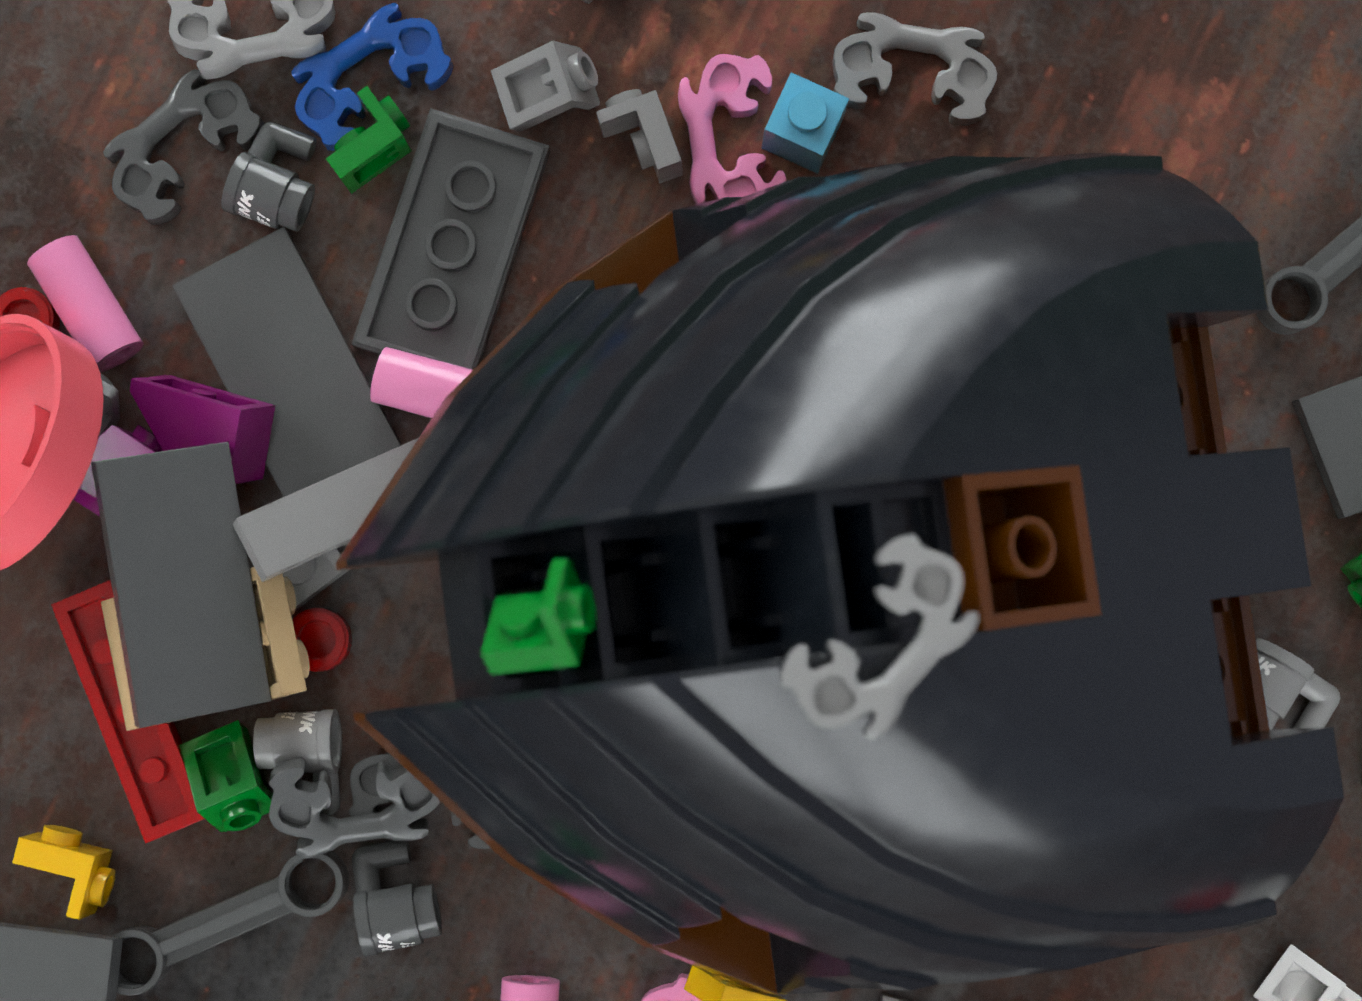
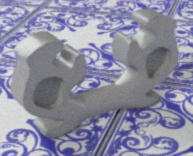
(198, 33)
(967, 80)
(926, 584)

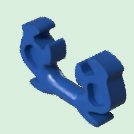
(415, 49)

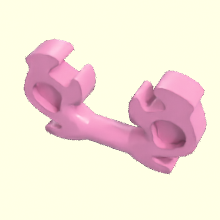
(724, 84)

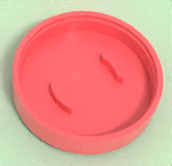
(46, 429)

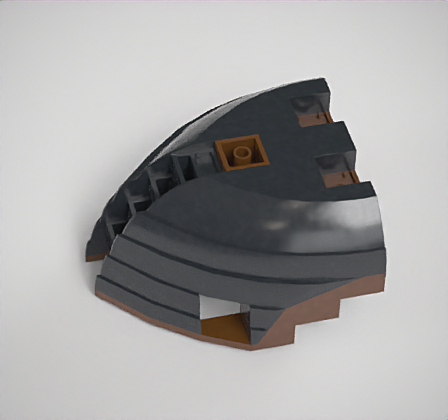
(722, 454)

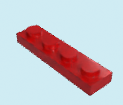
(144, 758)

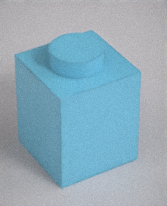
(804, 122)

